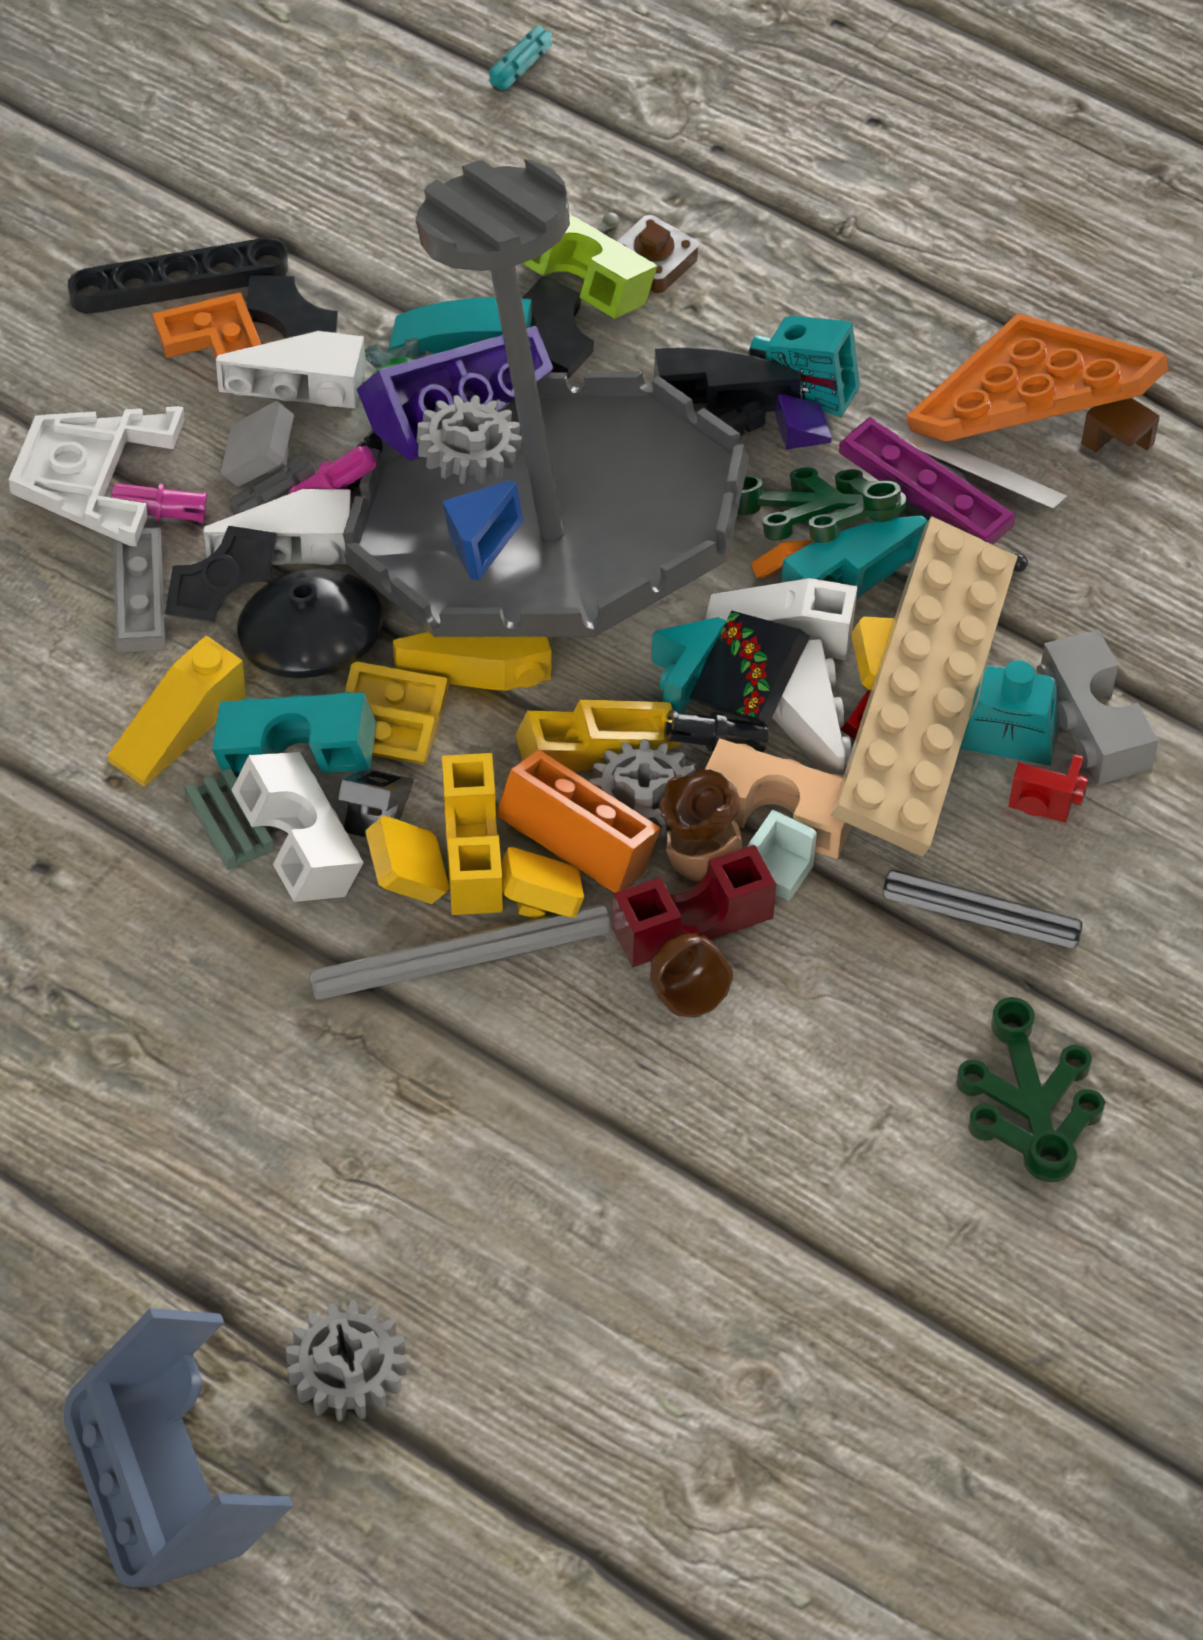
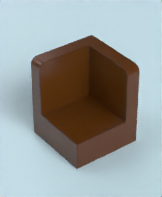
(1124, 420)

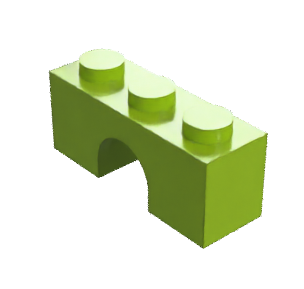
(612, 274)

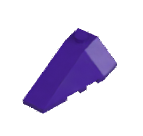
(401, 393)

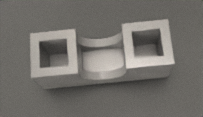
(1110, 739)

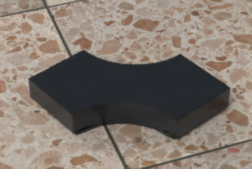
(280, 305)
(554, 314)
(201, 588)

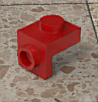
(1048, 792)

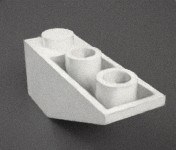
(302, 368)
(306, 526)
(815, 606)
(812, 713)

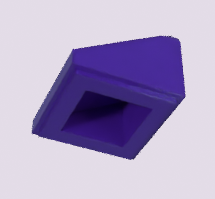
(801, 422)

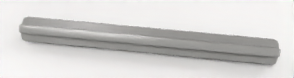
(458, 952)

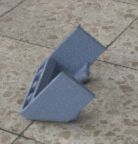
(141, 1460)

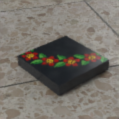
(749, 667)

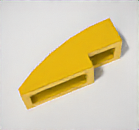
(594, 726)

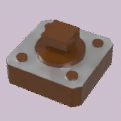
(663, 246)

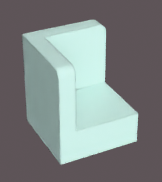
(786, 850)

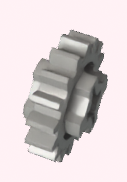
(469, 439)
(640, 778)
(325, 1375)

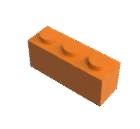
(577, 821)

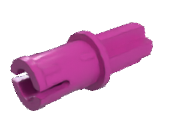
(340, 472)
(165, 502)

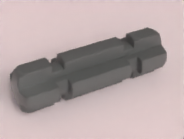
(272, 487)

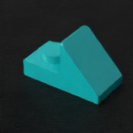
(683, 654)

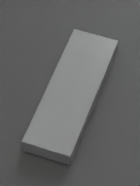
(139, 593)

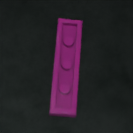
(925, 481)

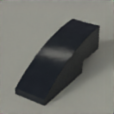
(725, 378)

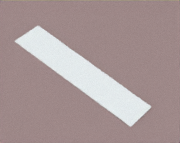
(986, 470)

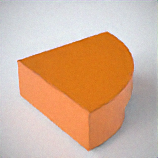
(772, 561)

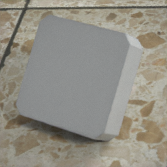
(258, 444)

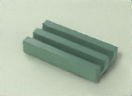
(214, 789)

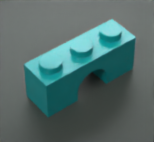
(334, 725)

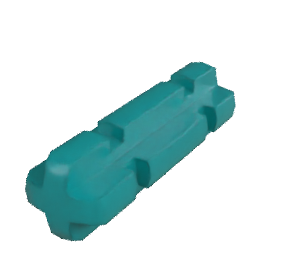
(520, 57)

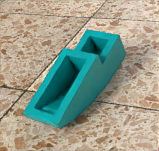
(451, 324)
(859, 554)

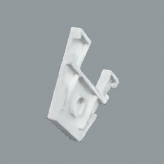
(73, 458)

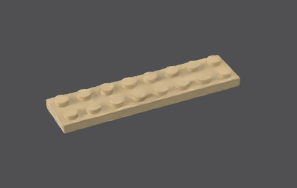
(925, 687)

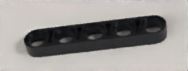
(161, 288)

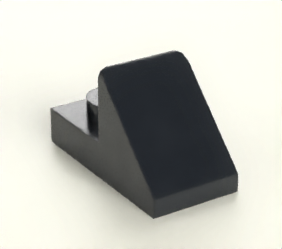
(372, 796)

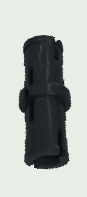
(708, 729)

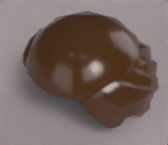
(699, 804)

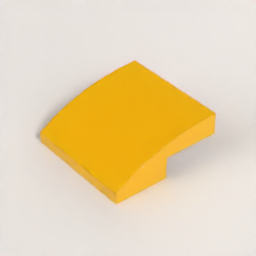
(404, 706)

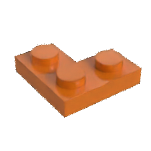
(212, 323)

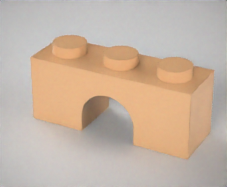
(787, 783)

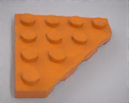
(1032, 374)

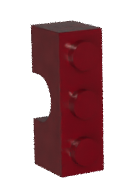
(729, 898)

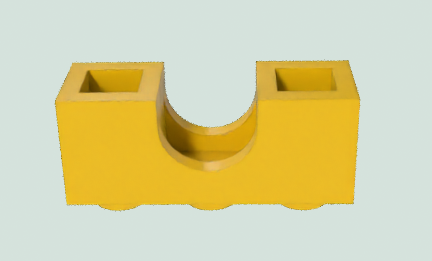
(472, 834)

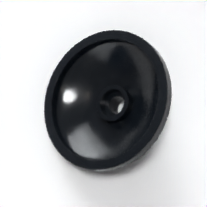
(309, 623)

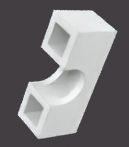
(317, 854)

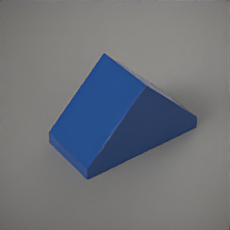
(483, 524)

